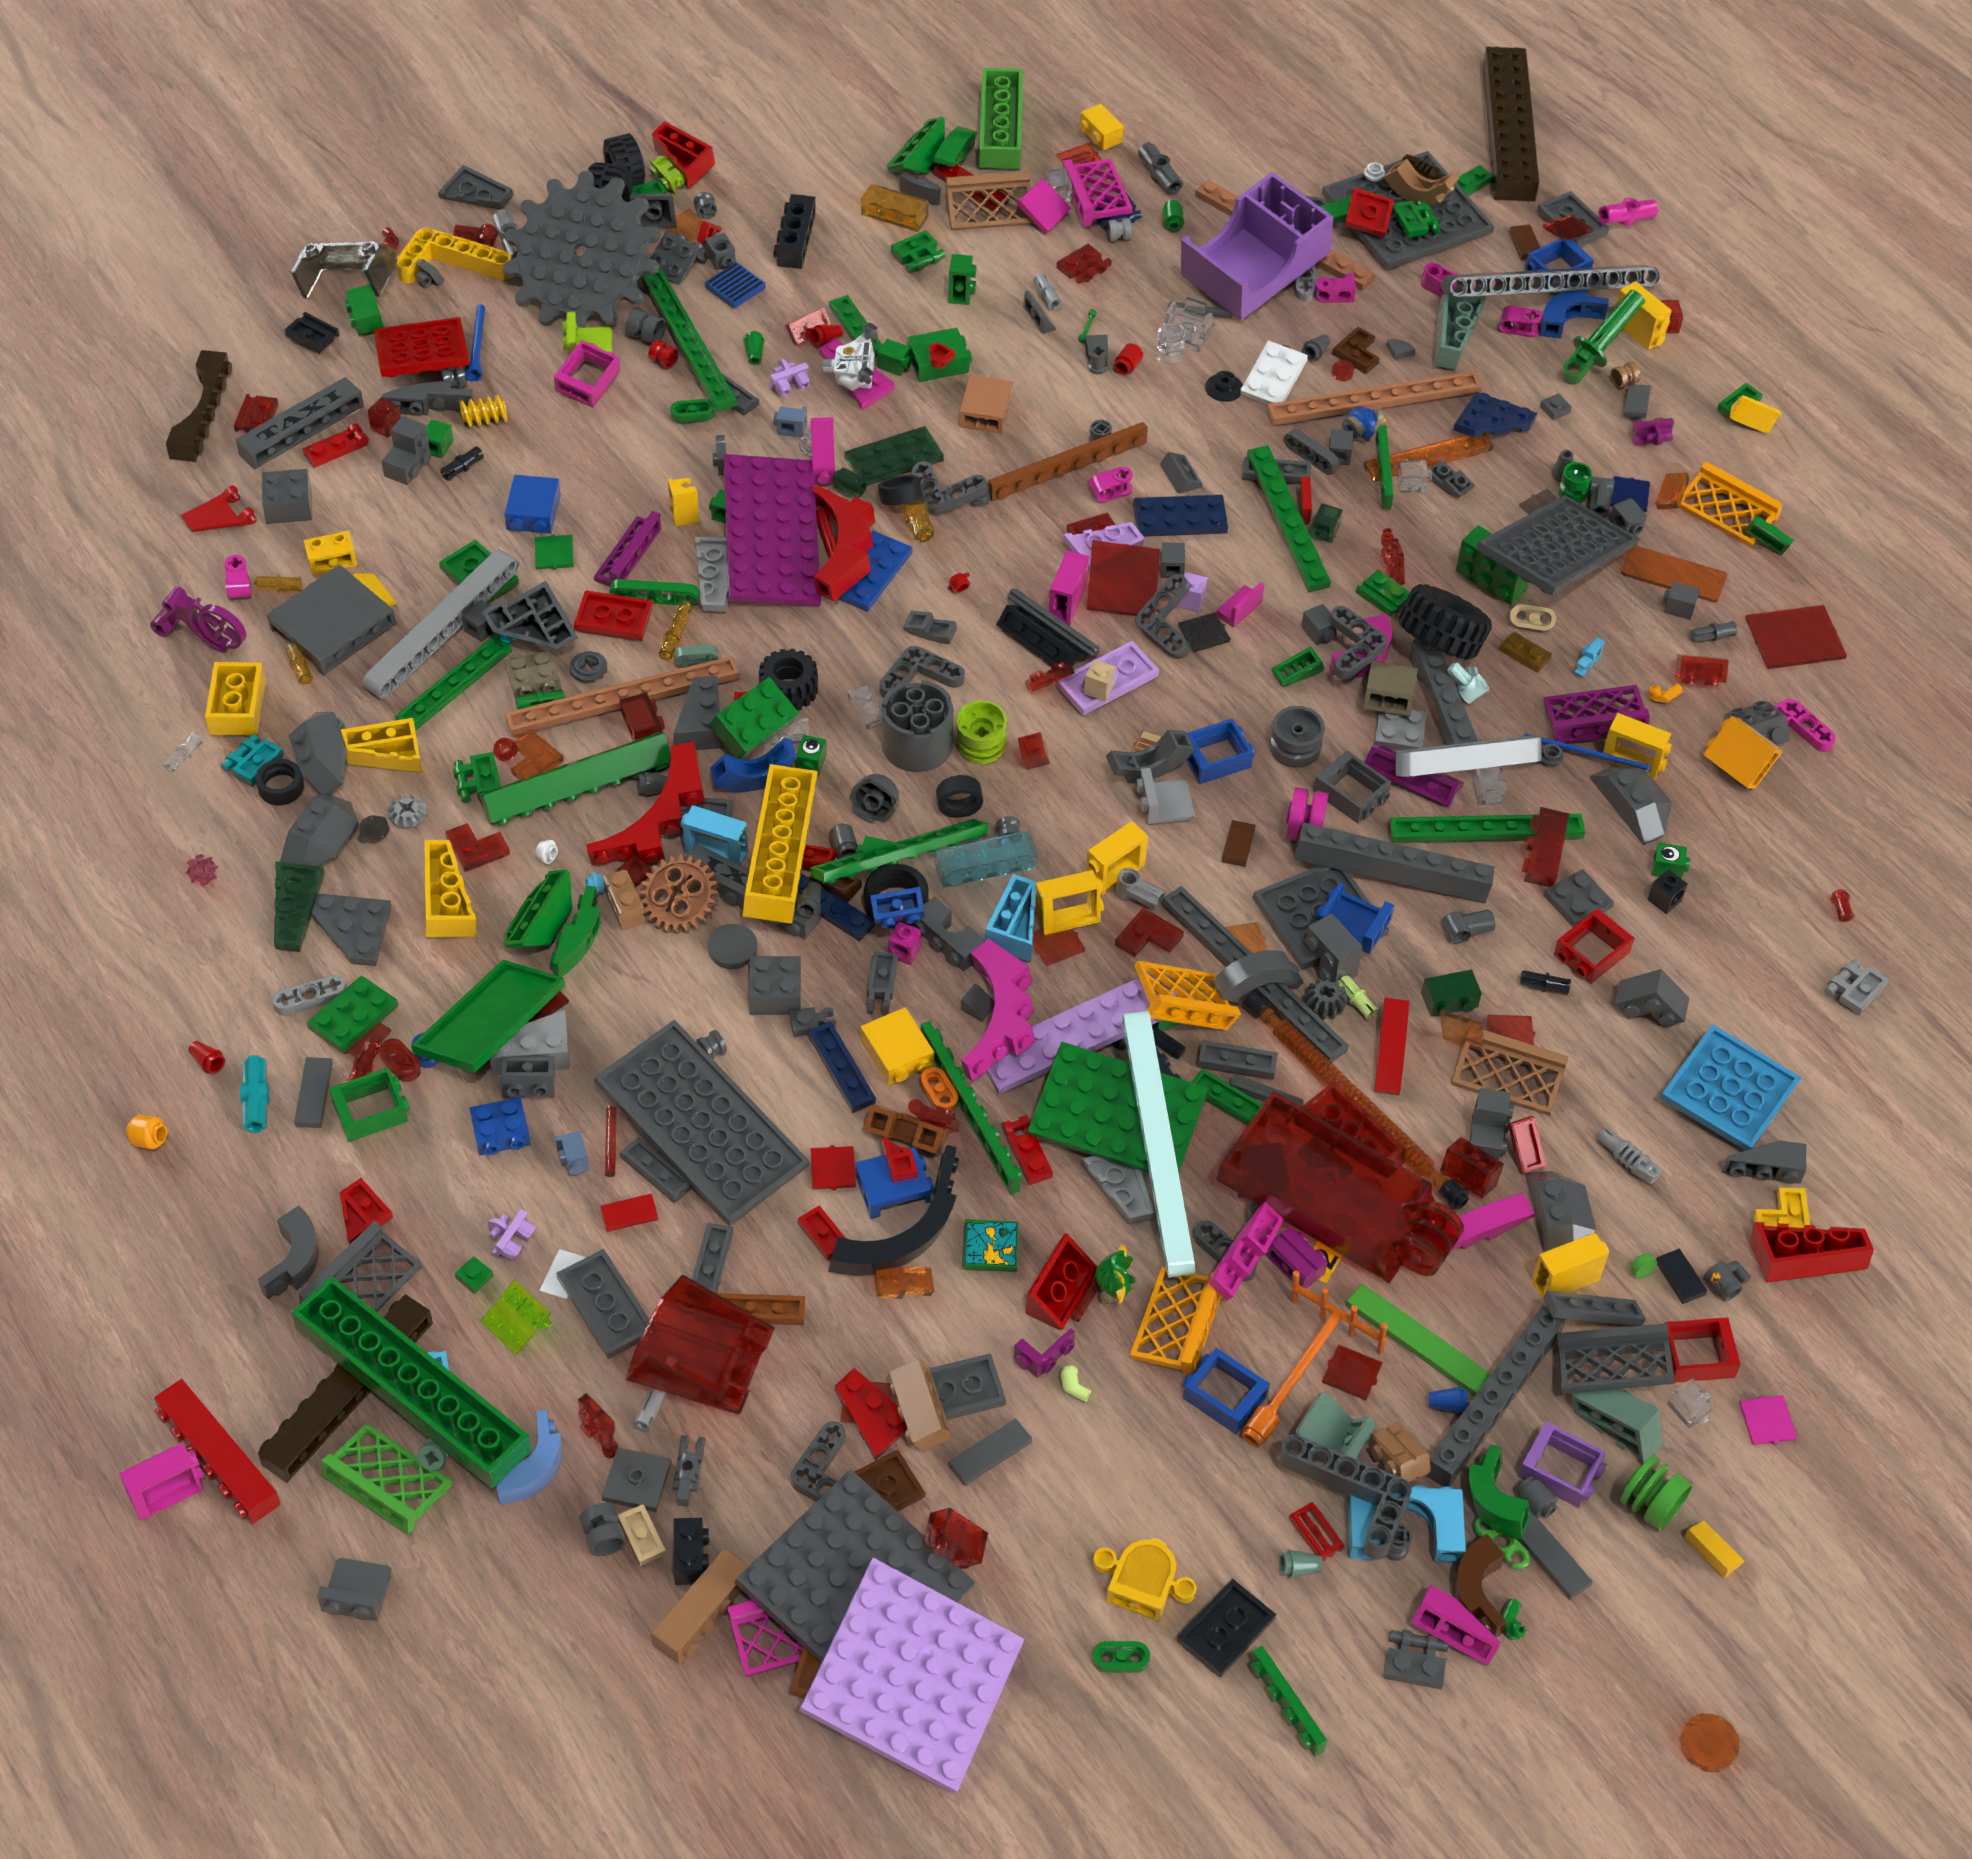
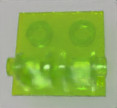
(516, 1317)

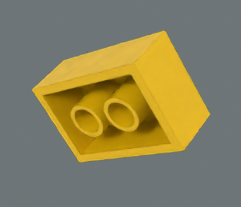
(235, 698)

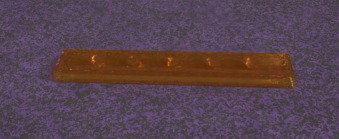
(1447, 450)

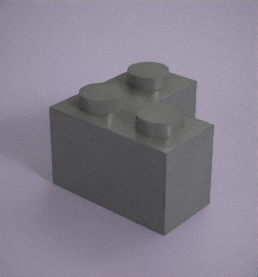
(408, 452)
(1336, 947)
(1652, 994)
(1491, 1121)

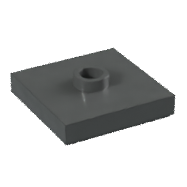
(636, 1479)

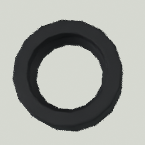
(900, 490)
(276, 768)
(957, 785)

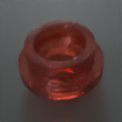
(502, 744)

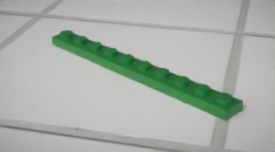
(689, 341)

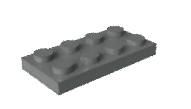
(604, 1302)

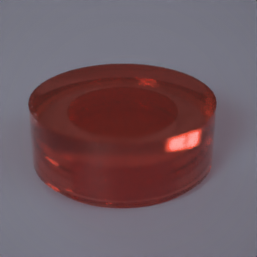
(1343, 370)

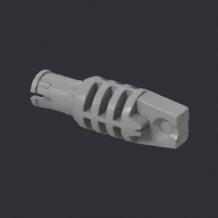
(1630, 1156)

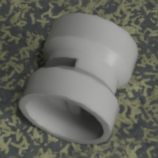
(1119, 229)

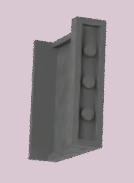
(332, 618)

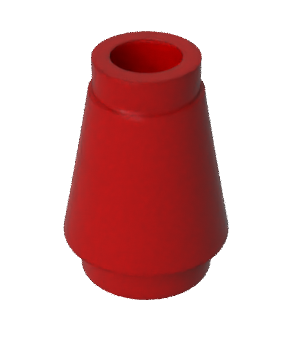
(825, 334)
(207, 1057)

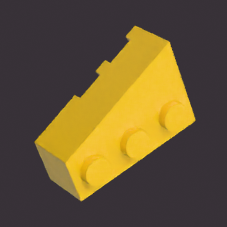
(384, 746)

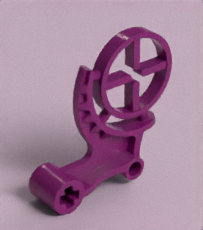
(181, 607)

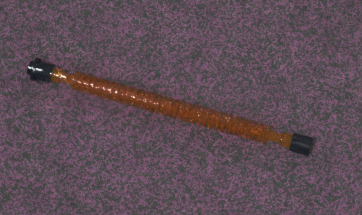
(1326, 1071)

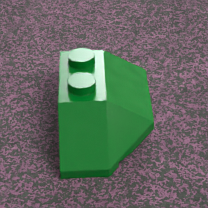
(920, 149)
(541, 912)

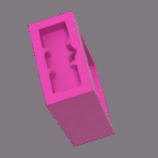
(579, 390)
(162, 1480)

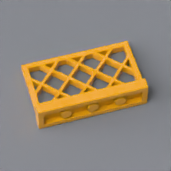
(1738, 493)
(1185, 1008)
(1197, 1331)

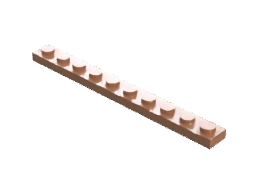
(1332, 263)
(1374, 397)
(607, 698)

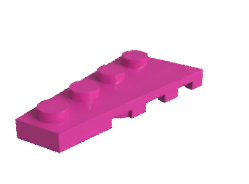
(865, 396)

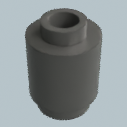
(843, 840)
(1539, 1497)

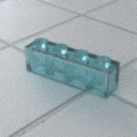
(986, 859)

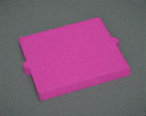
(1768, 1420)

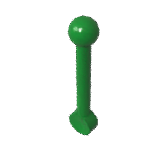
(1092, 313)

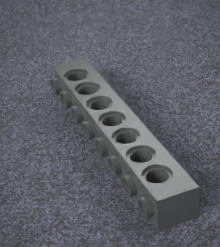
(1494, 1397)

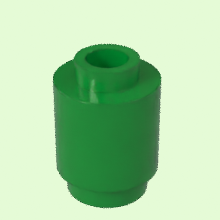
(1173, 215)

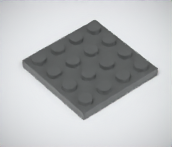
(1294, 904)

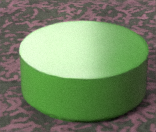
(1643, 1265)

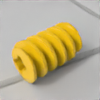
(483, 411)

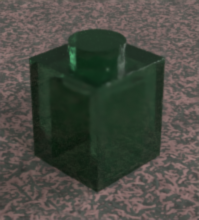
(1326, 523)

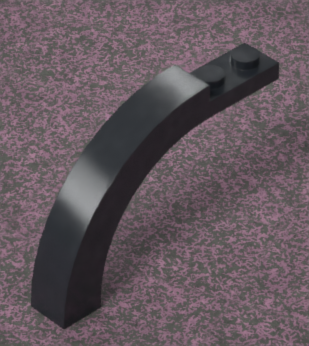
(867, 1257)

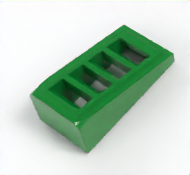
(1301, 658)

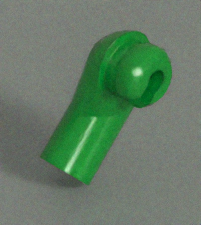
(1513, 1627)

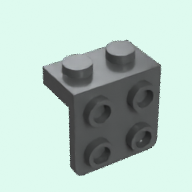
(677, 256)
(1765, 720)
(355, 1589)

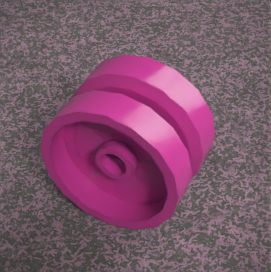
(1301, 812)

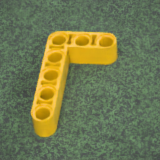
(450, 249)

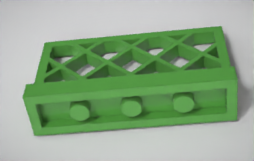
(374, 1497)

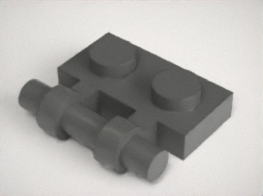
(1415, 1667)

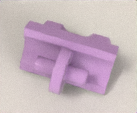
(786, 374)
(507, 1246)

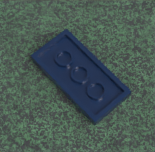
(1180, 515)

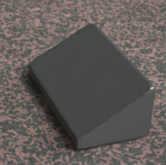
(1037, 313)
(1180, 472)

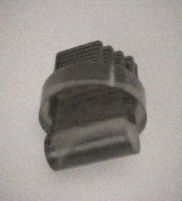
(373, 829)

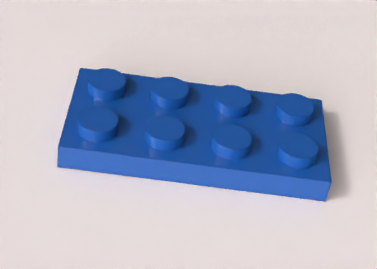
(885, 560)

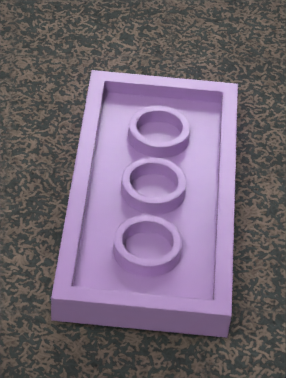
(1132, 671)

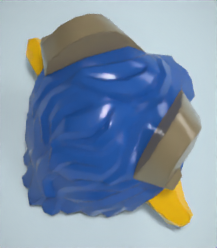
(1364, 422)

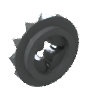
(594, 660)

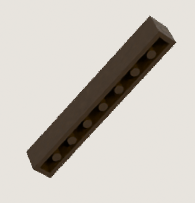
(332, 1402)

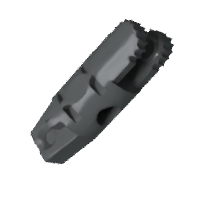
(685, 1480)

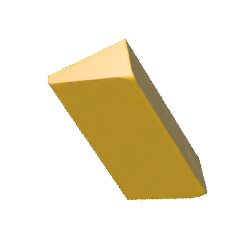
(1754, 414)
(376, 587)
(1713, 1549)

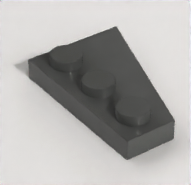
(475, 188)

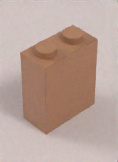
(985, 404)

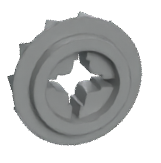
(407, 819)

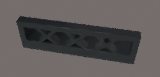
(1038, 636)

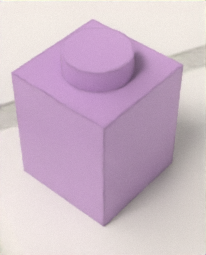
(1195, 597)

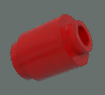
(1128, 359)

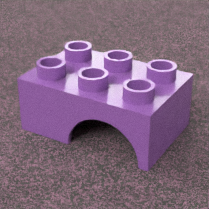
(1262, 247)

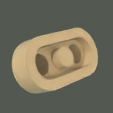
(1532, 617)

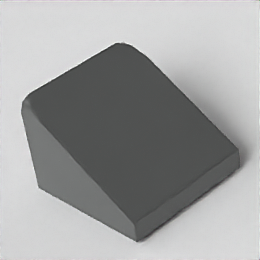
(977, 1003)

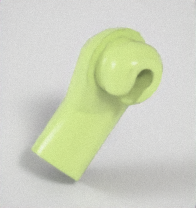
(1071, 1385)

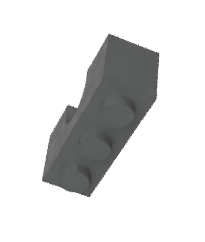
(953, 945)

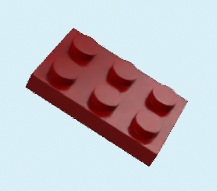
(613, 615)

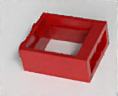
(1607, 931)
(1705, 1328)

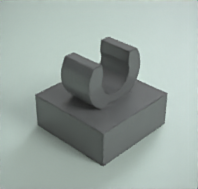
(428, 274)

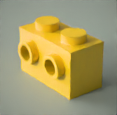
(1101, 127)
(329, 551)

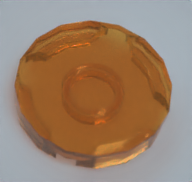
(1709, 1742)

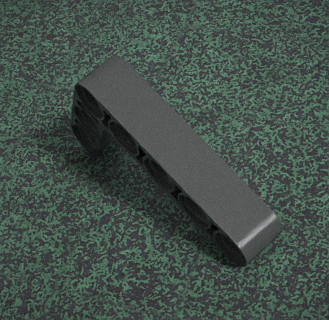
(1353, 1485)

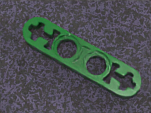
(686, 591)

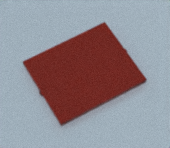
(1121, 577)
(1795, 637)

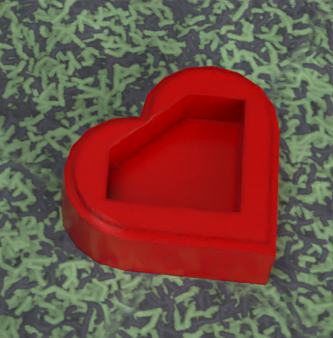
(940, 355)

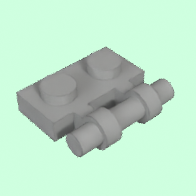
(1862, 991)

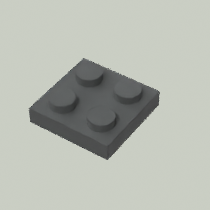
(1577, 897)

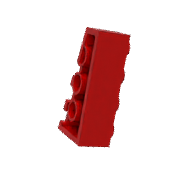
(1809, 1251)

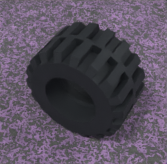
(626, 152)
(793, 666)

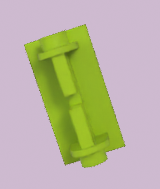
(661, 168)

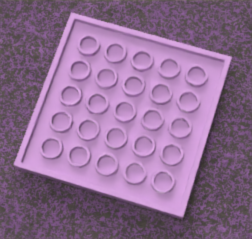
(912, 1675)

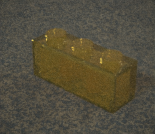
(894, 207)

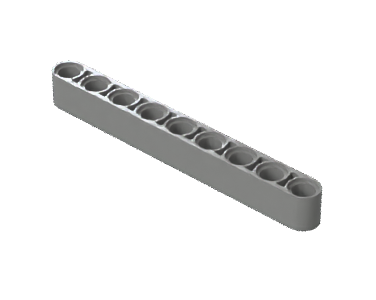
(439, 624)

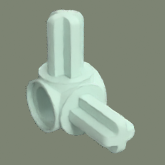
(1470, 683)

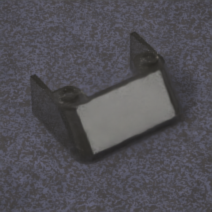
(373, 257)

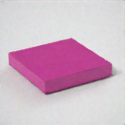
(1044, 205)

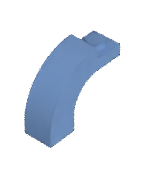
(538, 1469)

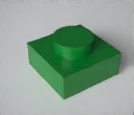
(474, 1274)

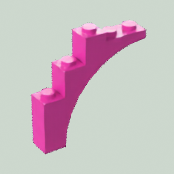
(1008, 1027)

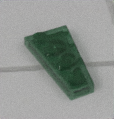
(294, 901)

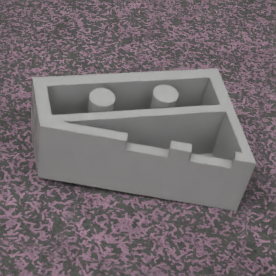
(538, 1039)

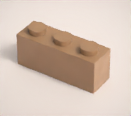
(919, 1405)

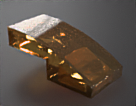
(904, 1280)

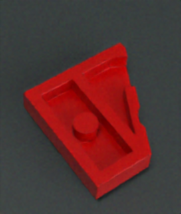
(361, 1209)

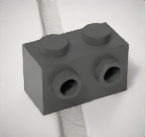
(528, 1076)

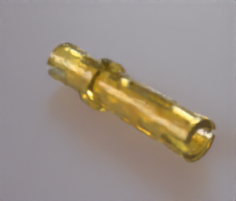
(672, 637)

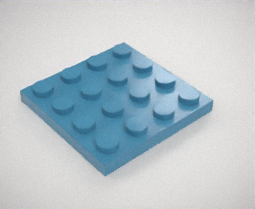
(1730, 1088)

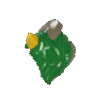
(1114, 1277)

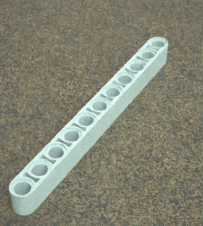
(1158, 1145)

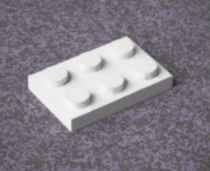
(1274, 374)

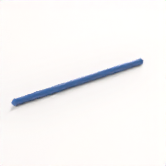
(1594, 753)

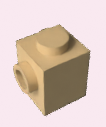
(1099, 680)

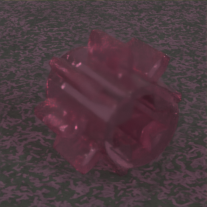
(195, 872)

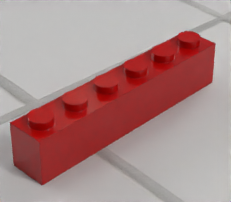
(217, 1452)

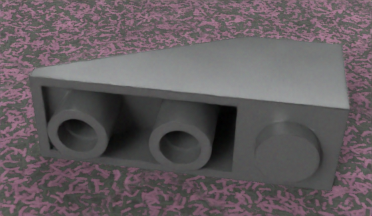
(1773, 1161)

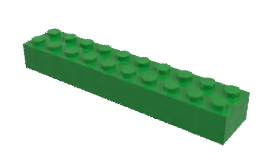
(412, 1382)

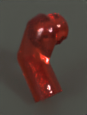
(391, 239)

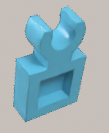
(1590, 654)

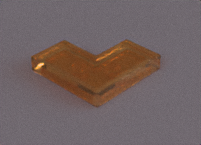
(538, 753)

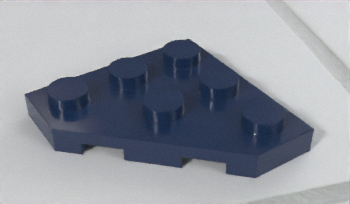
(1493, 415)

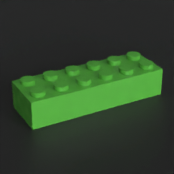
(1001, 118)

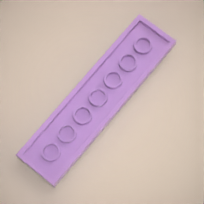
(1086, 1026)

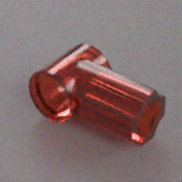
(484, 235)

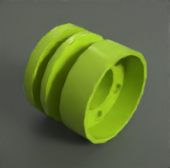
(981, 732)

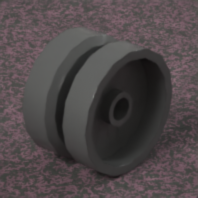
(1297, 736)

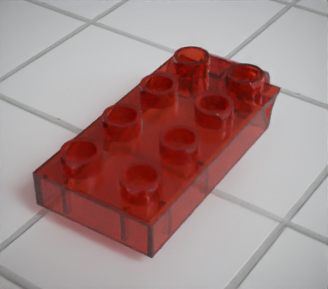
(1340, 1191)

